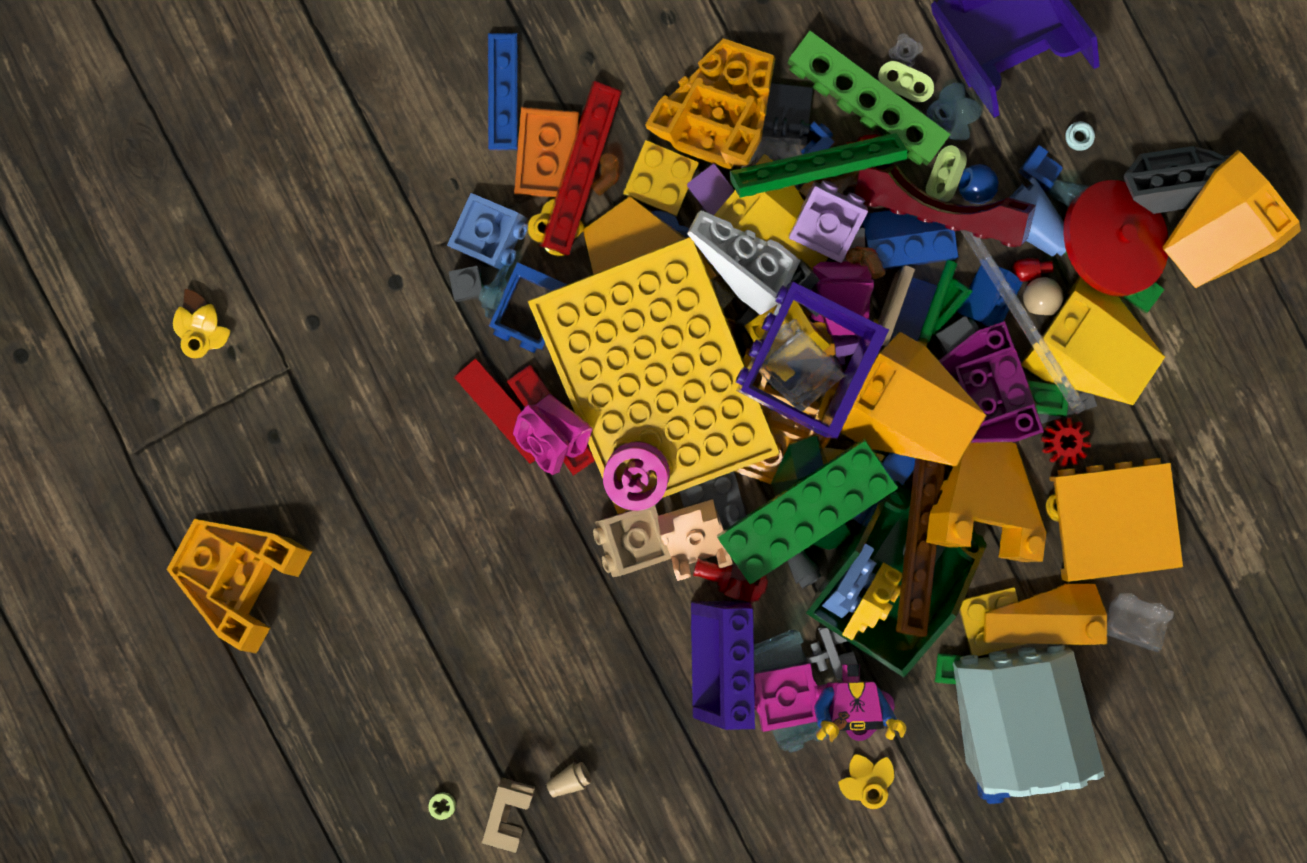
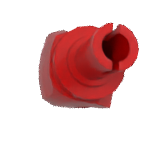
(731, 581)

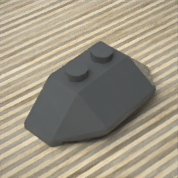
(1171, 177)

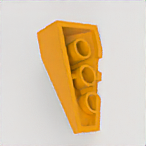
(1058, 616)

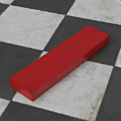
(532, 390)
(492, 401)

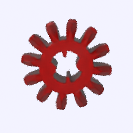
(1066, 452)

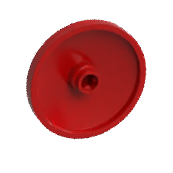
(1114, 239)

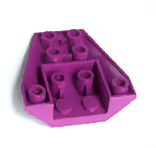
(994, 378)

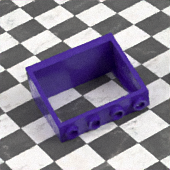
(871, 340)
(723, 663)

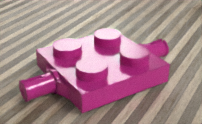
(786, 696)

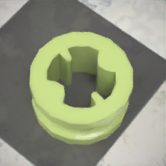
(445, 814)

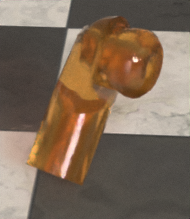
(609, 174)
(866, 257)

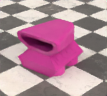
(845, 285)
(551, 433)

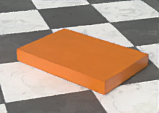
(543, 150)

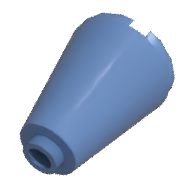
(1047, 224)

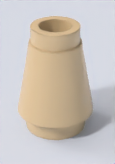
(570, 780)

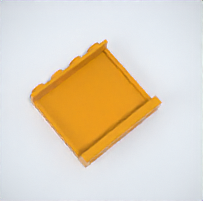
(1117, 520)

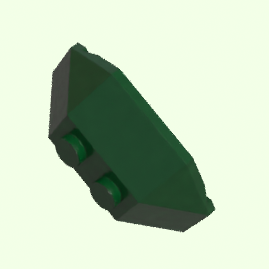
(799, 461)

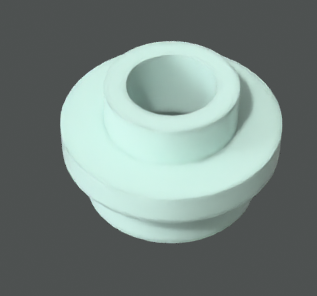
(1086, 129)

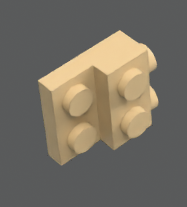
(630, 541)

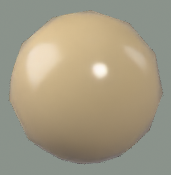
(1043, 296)

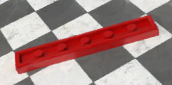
(580, 168)

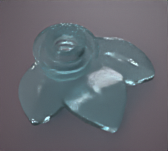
(958, 111)
(492, 295)

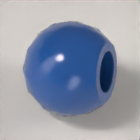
(978, 184)

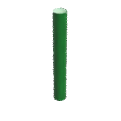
(937, 301)

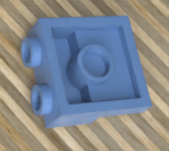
(488, 232)
(845, 593)

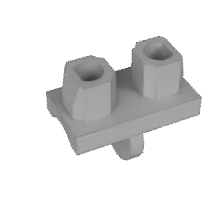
(830, 639)

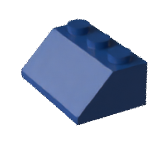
(908, 241)

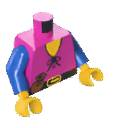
(854, 707)

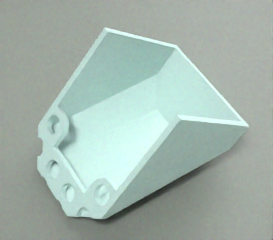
(1026, 722)

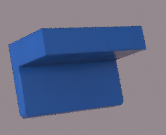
(985, 301)

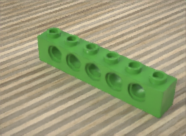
(814, 48)

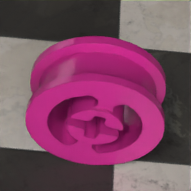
(626, 492)

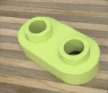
(905, 82)
(946, 173)

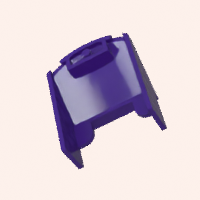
(1002, 33)

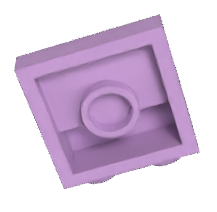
(829, 220)

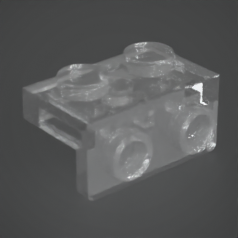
(1138, 621)

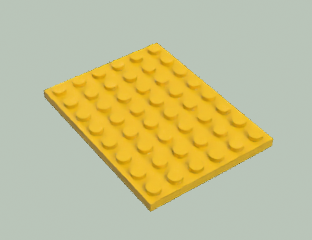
(655, 365)

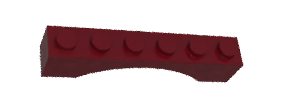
(1003, 220)

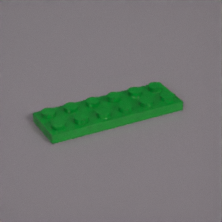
(807, 511)

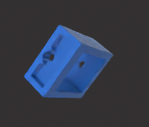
(505, 332)

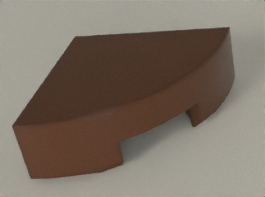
(193, 301)

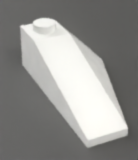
(747, 263)

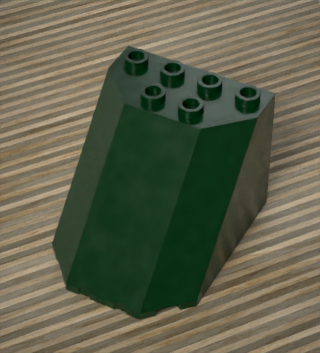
(886, 533)

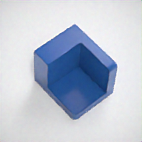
(1041, 168)

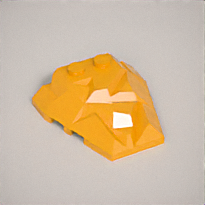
(719, 107)

